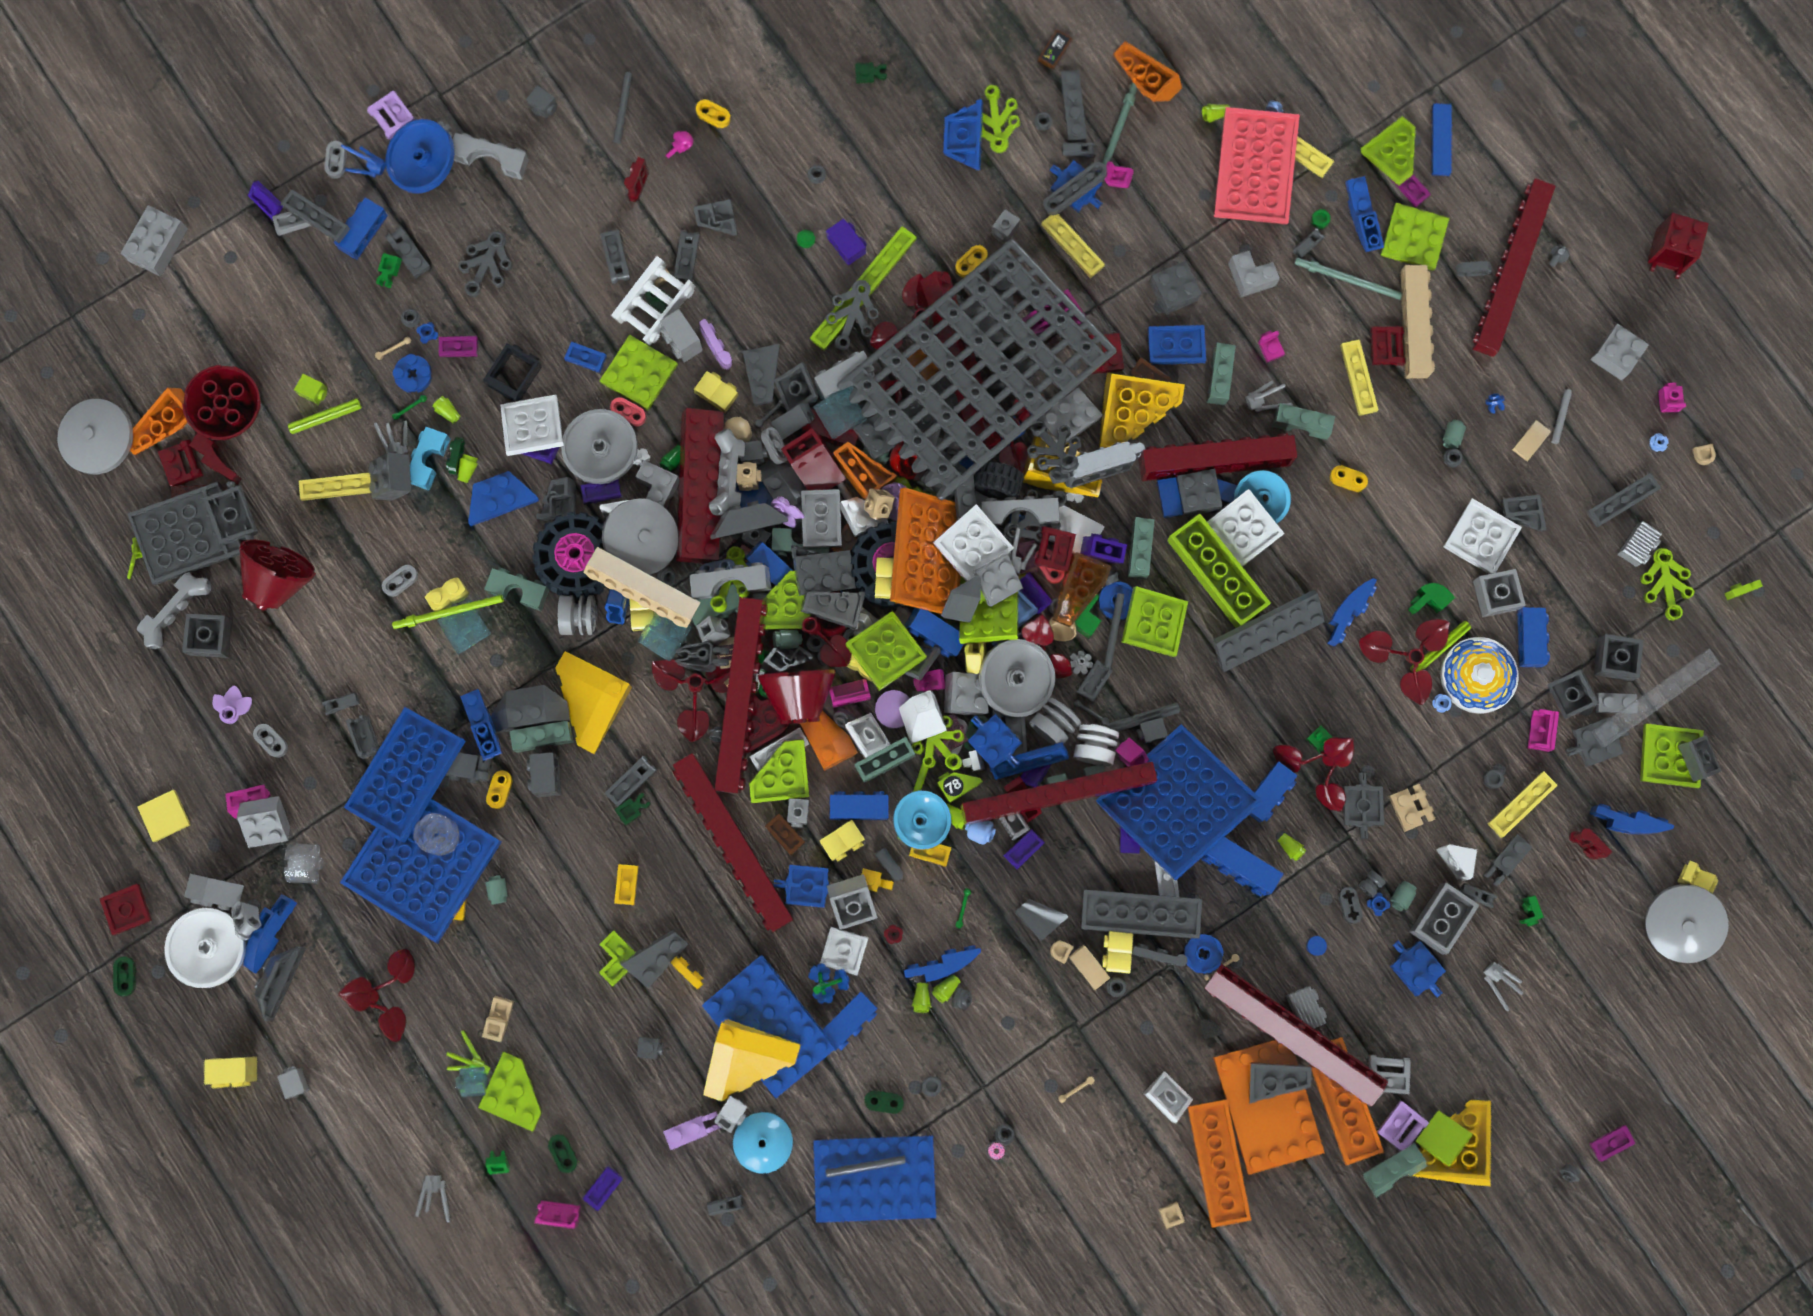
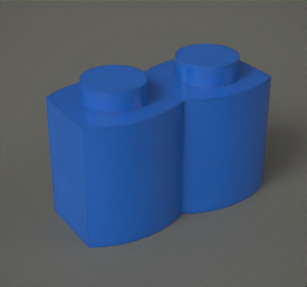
(616, 607)

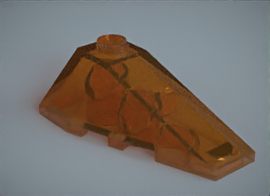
(1079, 587)

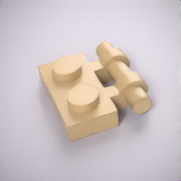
(1406, 810)

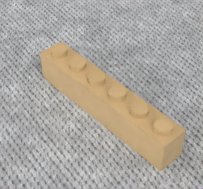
(1416, 321)
(641, 587)

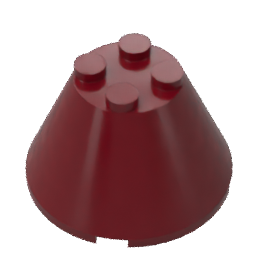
(221, 402)
(272, 573)
(798, 694)

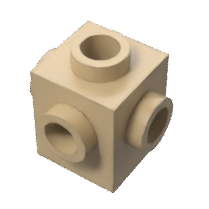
(748, 476)
(879, 503)

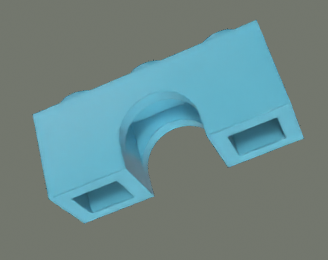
(430, 443)

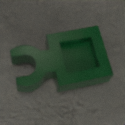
(867, 72)
(630, 810)

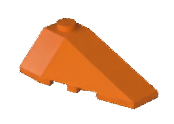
(1148, 74)
(160, 420)
(828, 741)

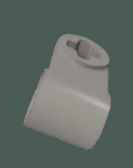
(245, 919)

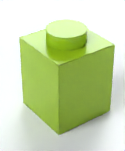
(311, 389)

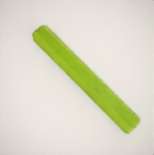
(324, 416)
(1453, 636)

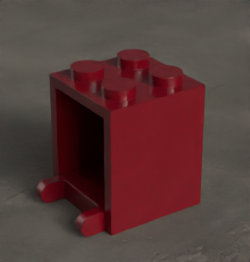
(1677, 243)

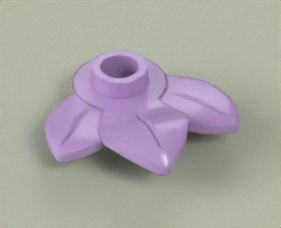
(791, 512)
(232, 702)

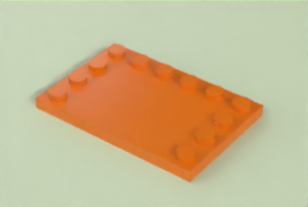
(920, 570)
(1273, 1128)

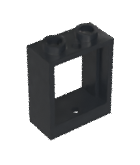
(490, 378)

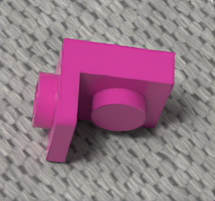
(1271, 346)

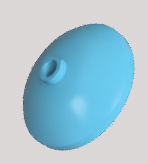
(1273, 486)
(934, 817)
(770, 1129)

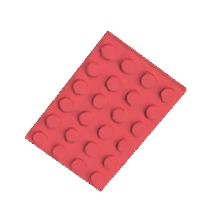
(1256, 165)

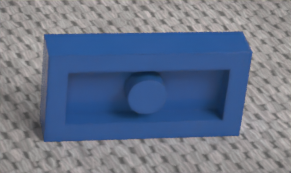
(585, 357)

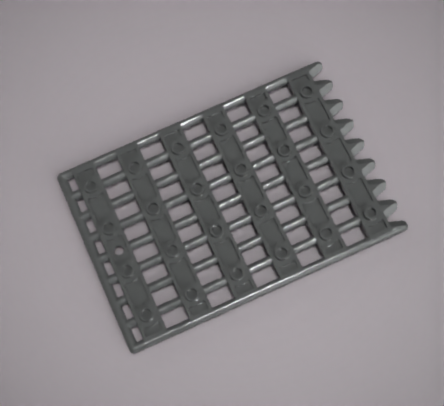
(905, 429)

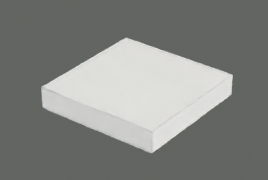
(844, 950)

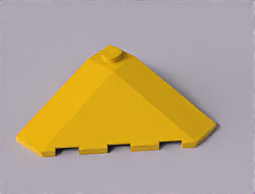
(1133, 404)
(1041, 479)
(592, 699)
(744, 1057)
(1474, 1161)

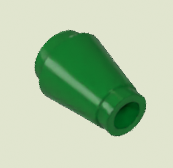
(671, 459)

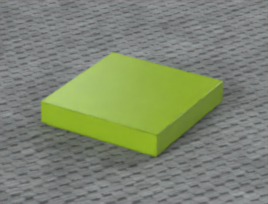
(1443, 1138)

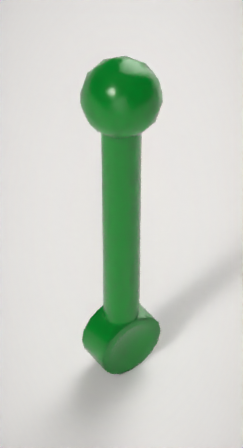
(423, 398)
(959, 924)

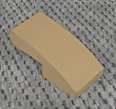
(1531, 440)
(1089, 967)
(498, 1019)

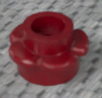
(888, 934)

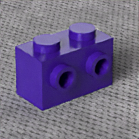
(846, 241)
(1103, 549)

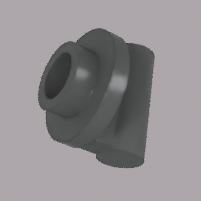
(1559, 254)
(843, 717)
(962, 999)

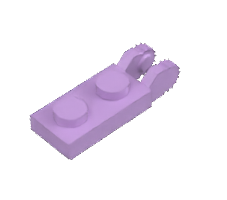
(716, 346)
(689, 1131)

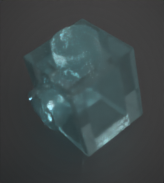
(472, 1082)

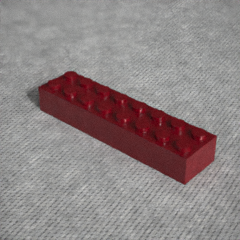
(1223, 456)
(698, 485)

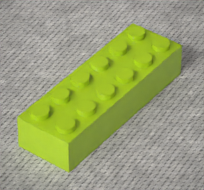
(1218, 571)

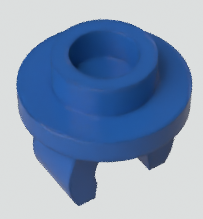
(1493, 400)

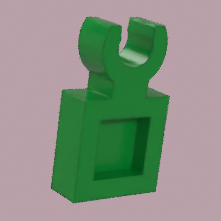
(388, 267)

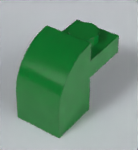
(1434, 595)
(1087, 622)

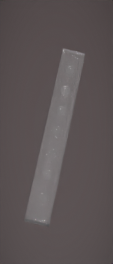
(1655, 698)

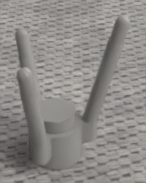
(1255, 399)
(394, 447)
(1016, 561)
(1497, 972)
(431, 1185)

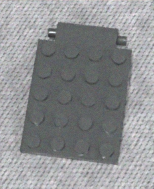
(192, 530)

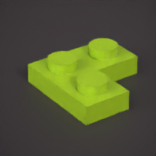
(618, 950)

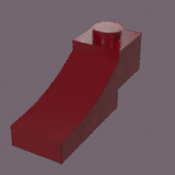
(212, 458)

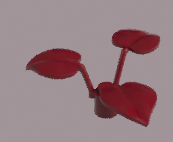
(912, 296)
(1015, 454)
(1041, 634)
(834, 652)
(668, 675)
(1415, 685)
(1337, 753)
(360, 994)

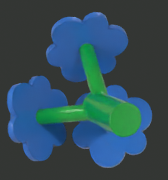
(824, 990)

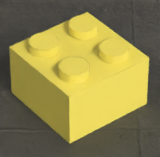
(230, 1070)

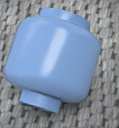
(981, 832)

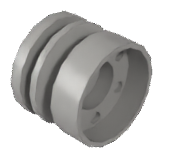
(578, 615)
(1057, 719)

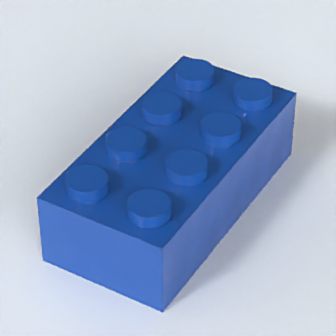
(1243, 866)

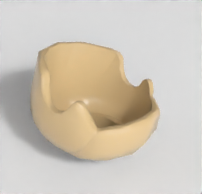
(740, 428)
(1062, 632)

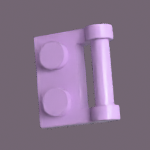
(395, 110)
(1398, 1122)

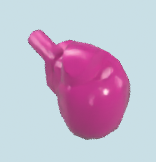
(681, 143)

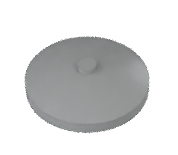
(95, 436)
(599, 446)
(641, 534)
(1016, 678)
(1686, 923)

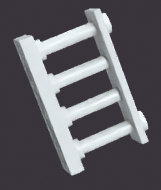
(635, 298)

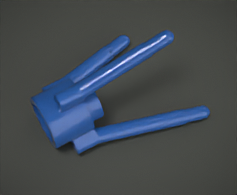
(375, 164)

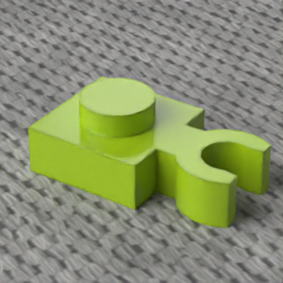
(1738, 589)

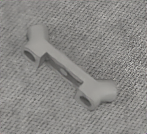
(731, 450)
(153, 628)

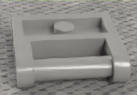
(1396, 1081)

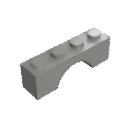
(469, 149)
(1045, 509)
(706, 584)

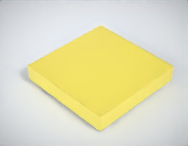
(164, 815)

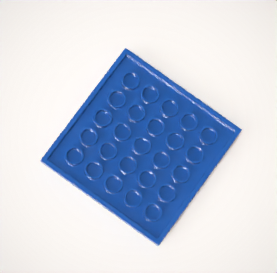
(1186, 808)
(417, 885)

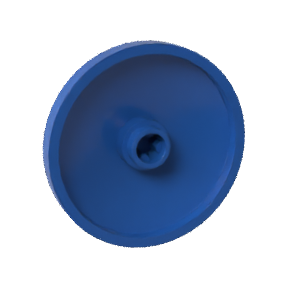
(420, 156)

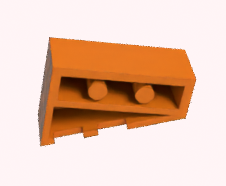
(862, 470)

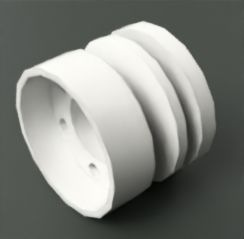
(1097, 740)

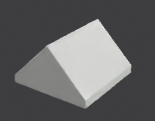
(867, 735)
(1459, 860)
(1168, 1097)

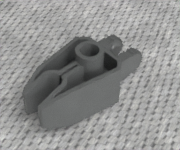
(702, 656)

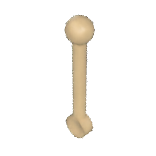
(379, 355)
(1234, 958)
(1062, 1098)

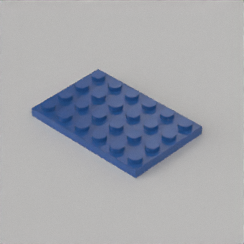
(404, 774)
(766, 1003)
(878, 1193)

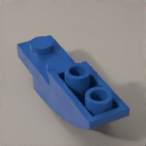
(1362, 214)
(1352, 605)
(481, 724)
(1637, 823)
(263, 940)
(951, 963)

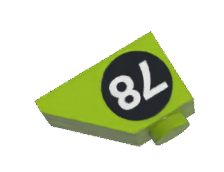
(956, 785)

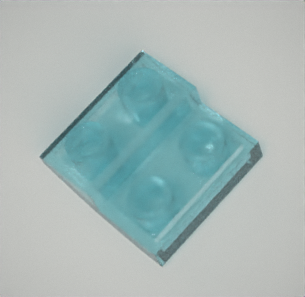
(838, 413)
(464, 629)
(663, 636)

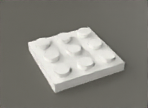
(531, 425)
(1245, 527)
(1482, 537)
(972, 543)

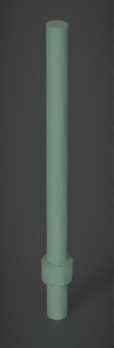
(1129, 100)
(1314, 266)

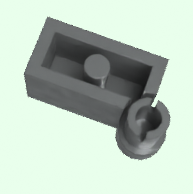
(469, 767)

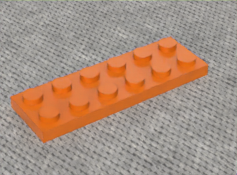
(1348, 1118)
(1219, 1163)

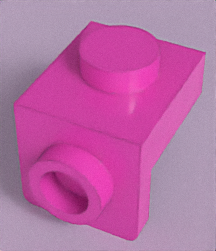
(1118, 176)
(931, 681)

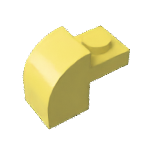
(1693, 875)

